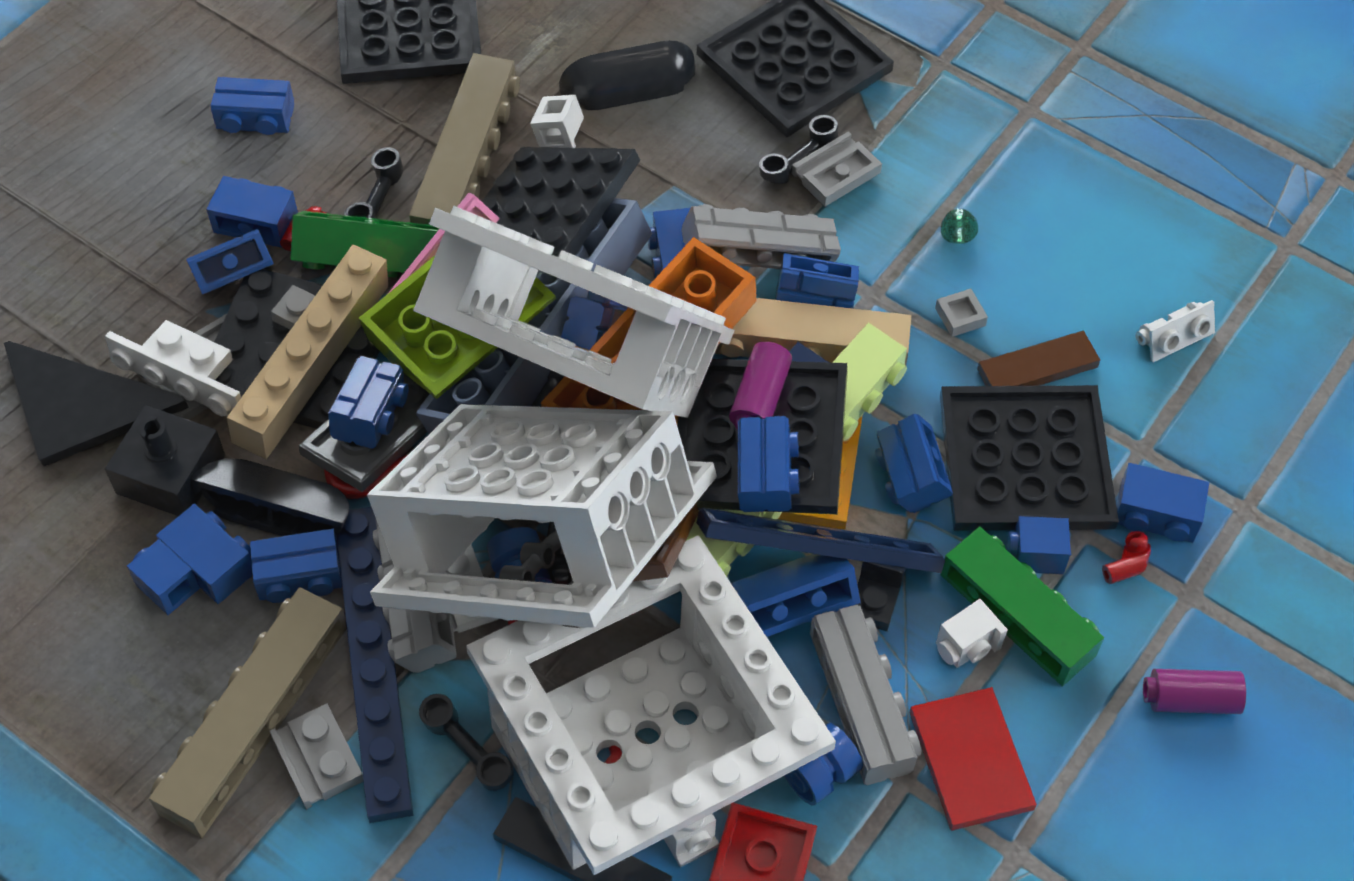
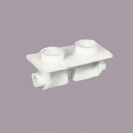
(1181, 330)

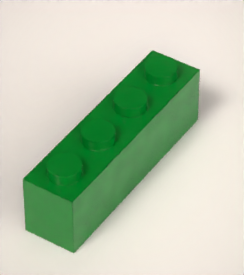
(328, 237)
(1031, 611)

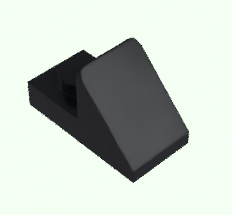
(879, 591)

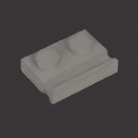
(836, 169)
(317, 756)

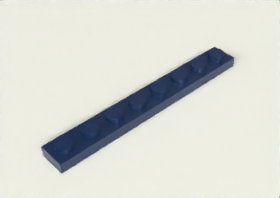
(373, 674)

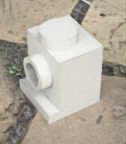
(557, 121)
(970, 635)
(693, 840)

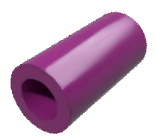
(761, 382)
(1195, 691)

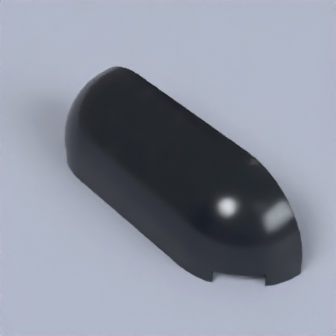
(629, 75)
(270, 498)

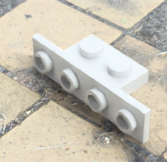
(180, 363)

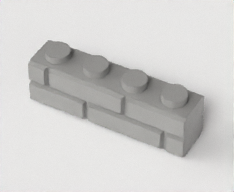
(761, 237)
(417, 635)
(863, 693)

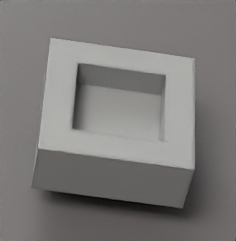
(291, 306)
(961, 312)

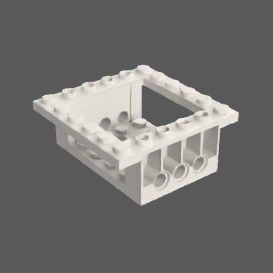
(485, 279)
(601, 475)
(717, 664)

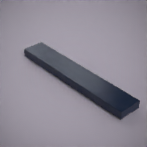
(819, 540)

